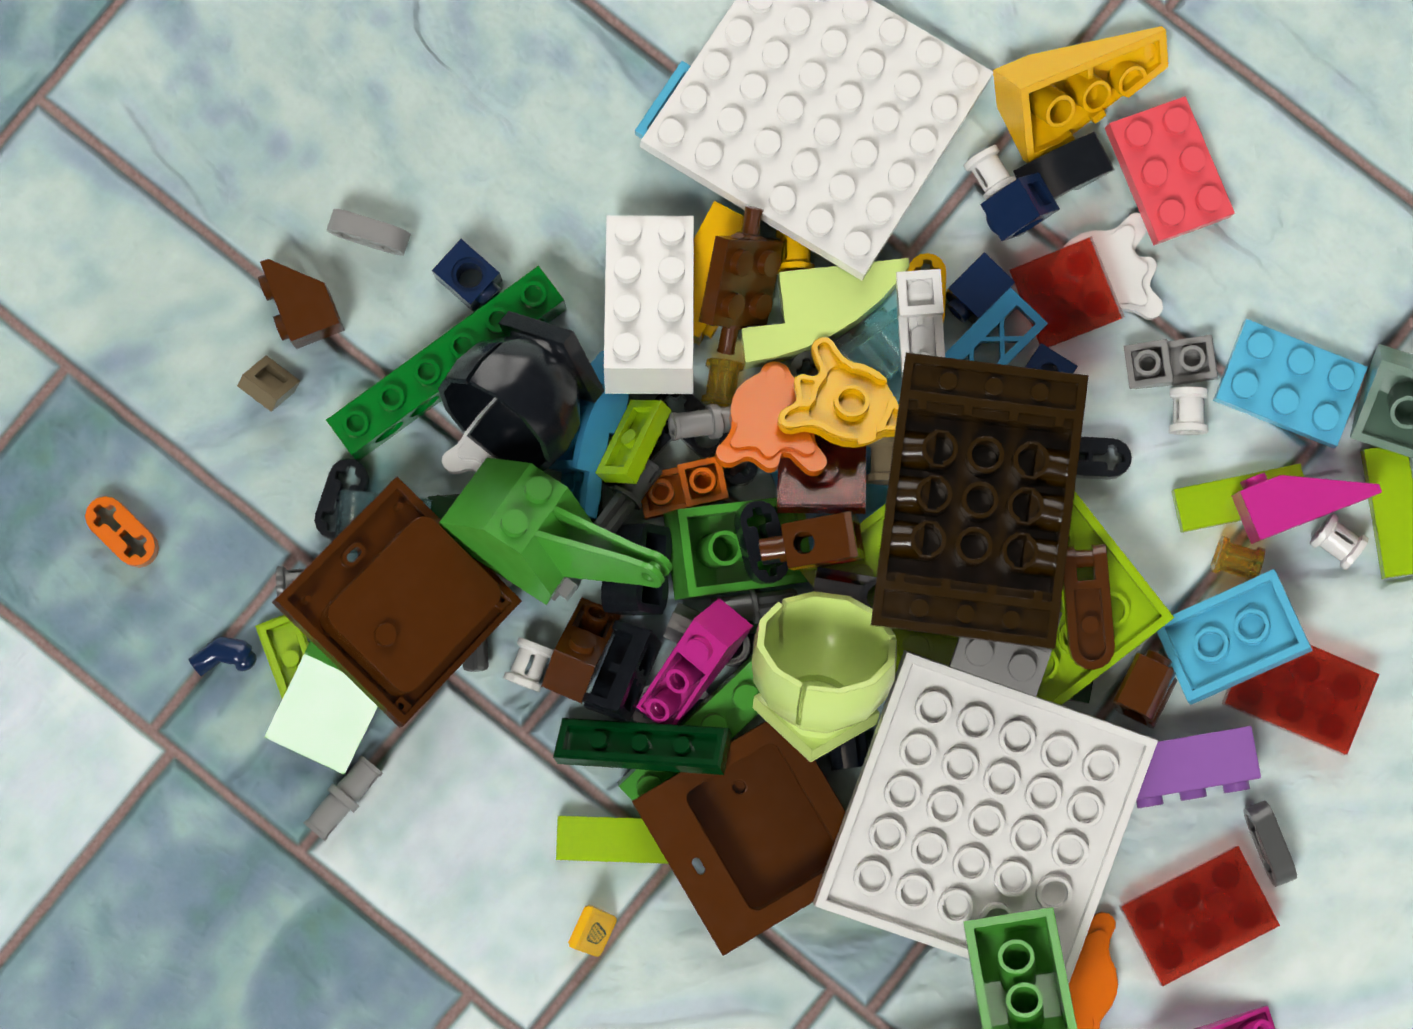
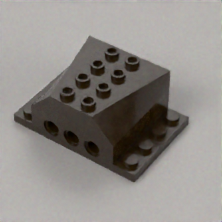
(979, 501)

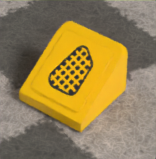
(592, 931)

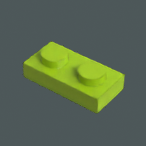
(633, 441)

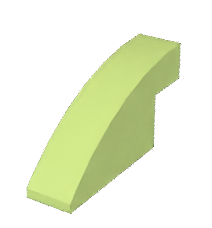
(817, 306)

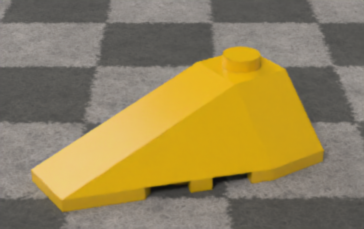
(1063, 89)

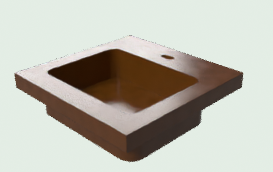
(402, 608)
(756, 831)

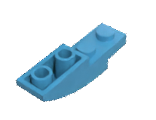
(588, 446)

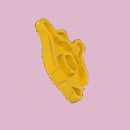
(841, 403)

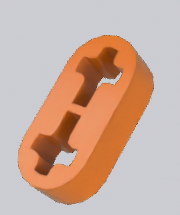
(114, 539)

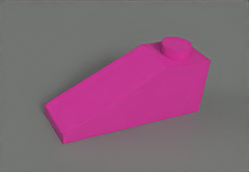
(1290, 501)

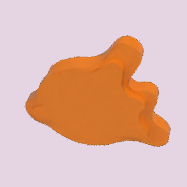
(755, 427)
(1094, 976)

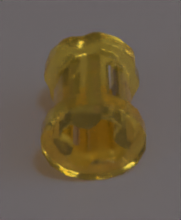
(721, 381)
(1237, 559)

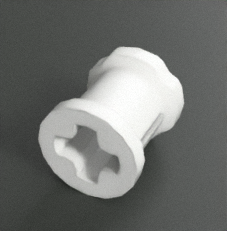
(989, 171)
(1188, 411)
(1339, 541)
(517, 673)

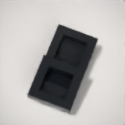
(1070, 165)

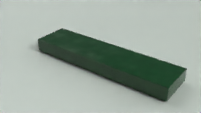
(643, 746)

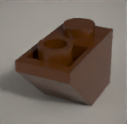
(303, 304)
(580, 650)

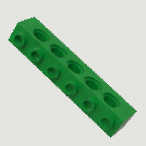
(415, 384)

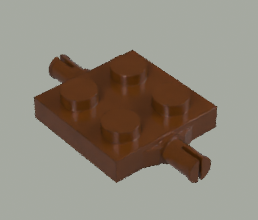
(741, 280)

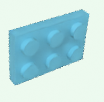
(1290, 383)
(1233, 637)

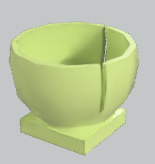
(821, 670)

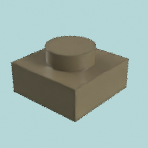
(268, 383)

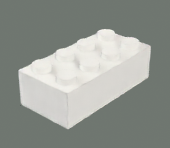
(649, 305)

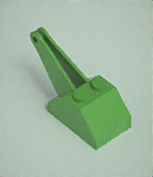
(540, 534)
(1019, 971)

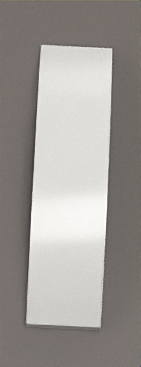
(920, 313)

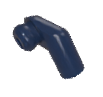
(225, 651)

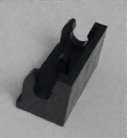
(623, 672)

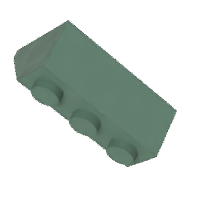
(1386, 403)

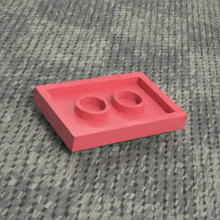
(1169, 170)

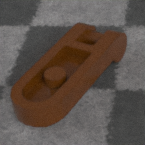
(1088, 608)

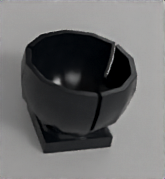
(538, 387)

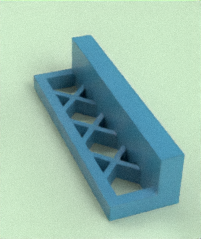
(994, 319)

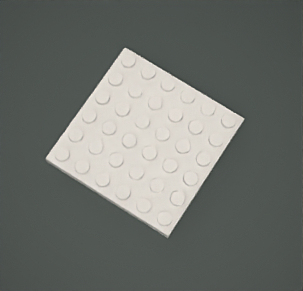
(818, 119)
(982, 810)

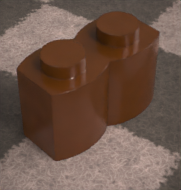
(1146, 688)

